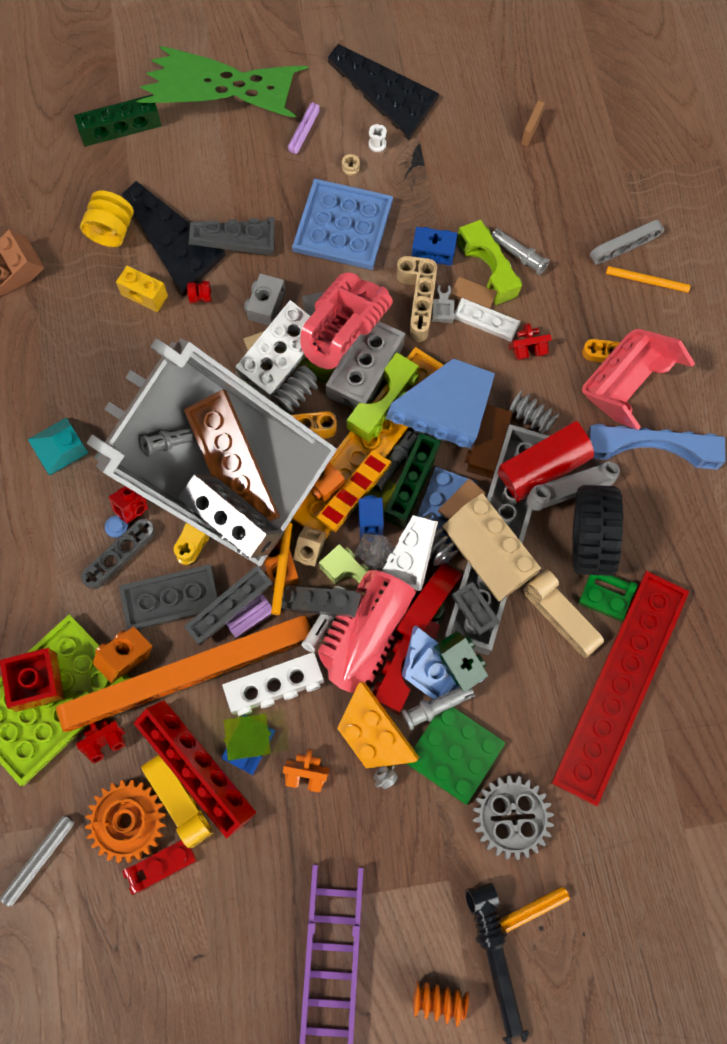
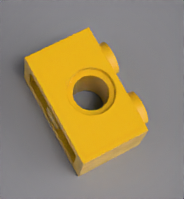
(142, 288)

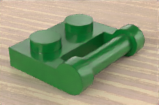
(607, 601)

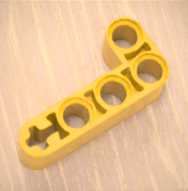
(178, 802)

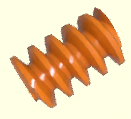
(440, 1003)

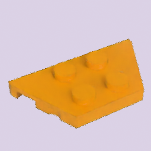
(373, 732)

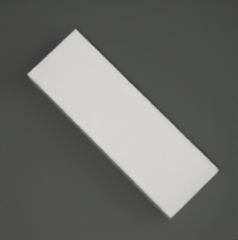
(486, 319)

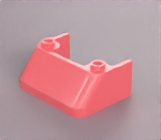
(628, 368)

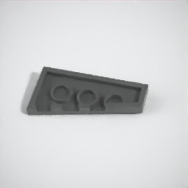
(246, 236)

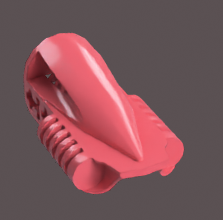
(342, 314)
(361, 640)

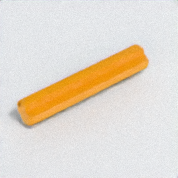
(534, 909)

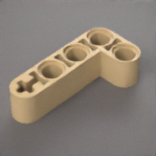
(424, 300)
(556, 608)

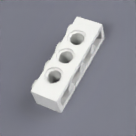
(236, 690)

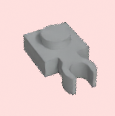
(443, 308)

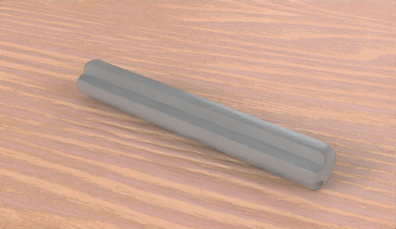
(37, 861)

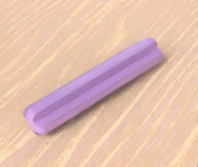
(303, 128)

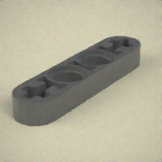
(121, 556)

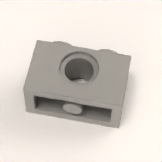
(265, 311)

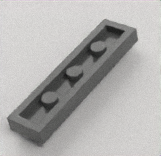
(321, 601)
(228, 605)

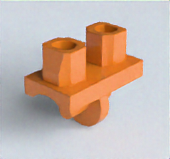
(306, 767)

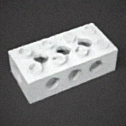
(263, 352)

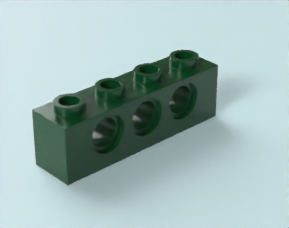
(117, 121)
(412, 480)

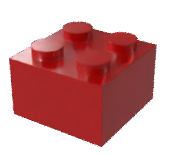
(31, 679)

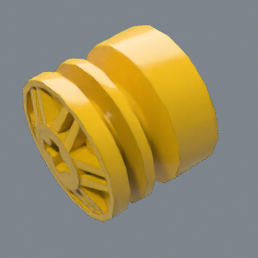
(106, 218)

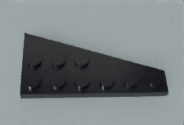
(389, 92)
(170, 238)

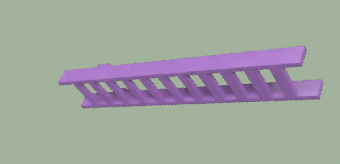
(321, 1031)

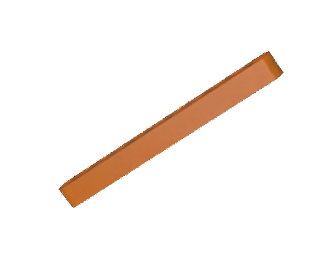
(182, 674)

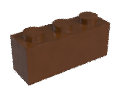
(488, 442)

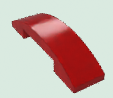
(430, 599)

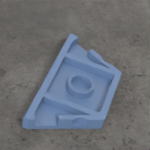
(425, 667)

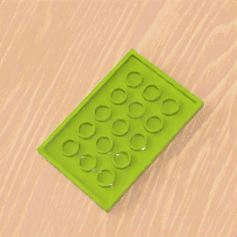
(35, 735)

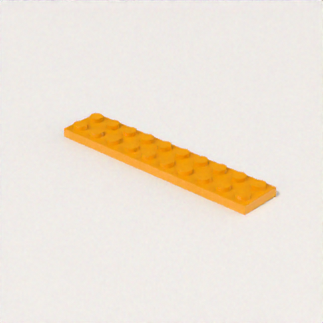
(355, 449)

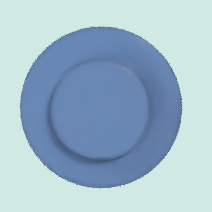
(115, 527)

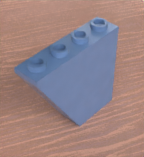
(446, 403)

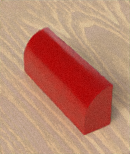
(546, 460)

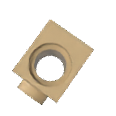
(313, 539)

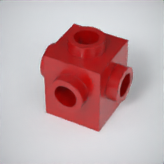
(127, 504)

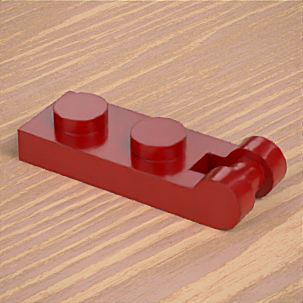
(159, 866)

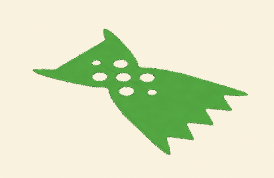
(185, 74)

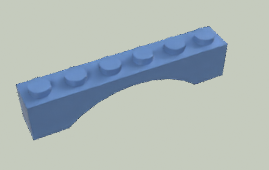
(699, 450)

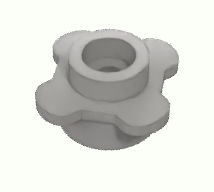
(385, 776)

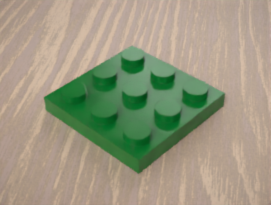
(456, 753)

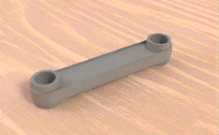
(566, 487)

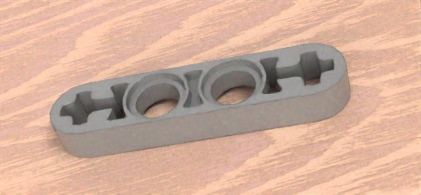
(626, 242)

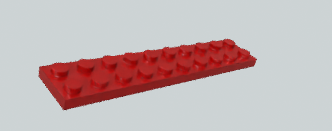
(620, 689)

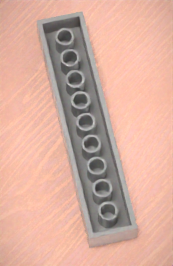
(516, 517)

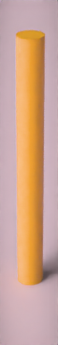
(648, 279)
(281, 571)

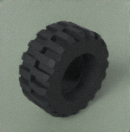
(597, 530)

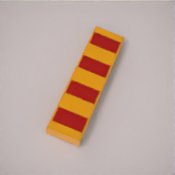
(354, 489)

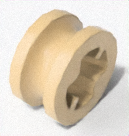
(350, 158)

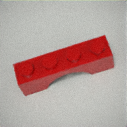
(393, 691)

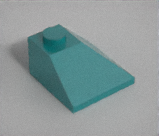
(57, 446)

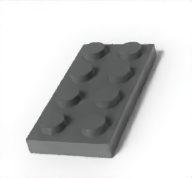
(168, 597)

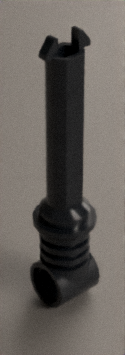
(483, 903)

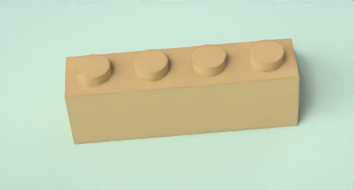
(491, 547)

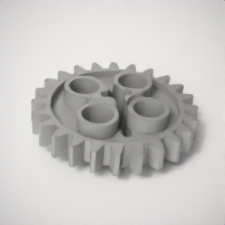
(514, 841)

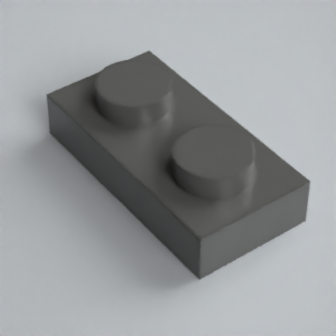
(475, 608)

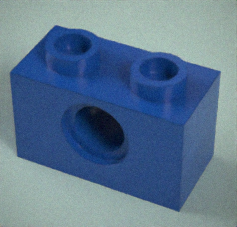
(370, 516)

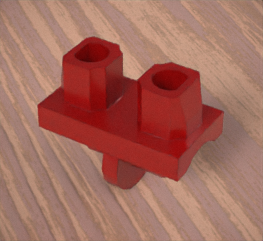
(520, 346)
(100, 736)

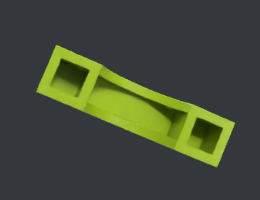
(477, 242)
(368, 418)

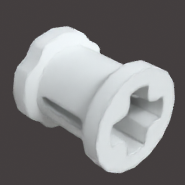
(380, 134)

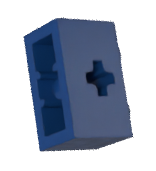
(434, 245)

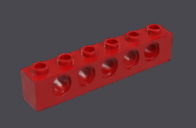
(194, 768)

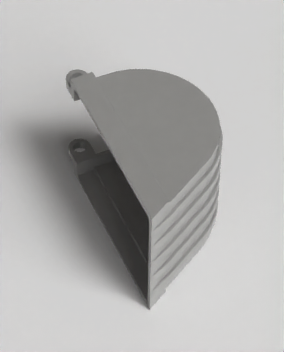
(284, 448)

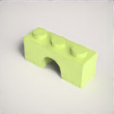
(341, 564)

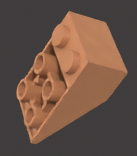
(17, 262)

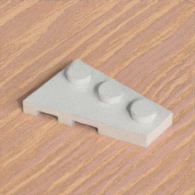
(412, 552)

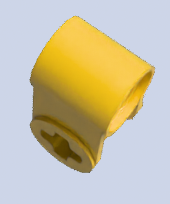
(191, 540)

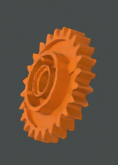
(107, 818)

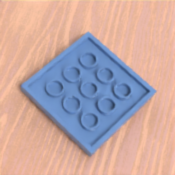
(343, 224)

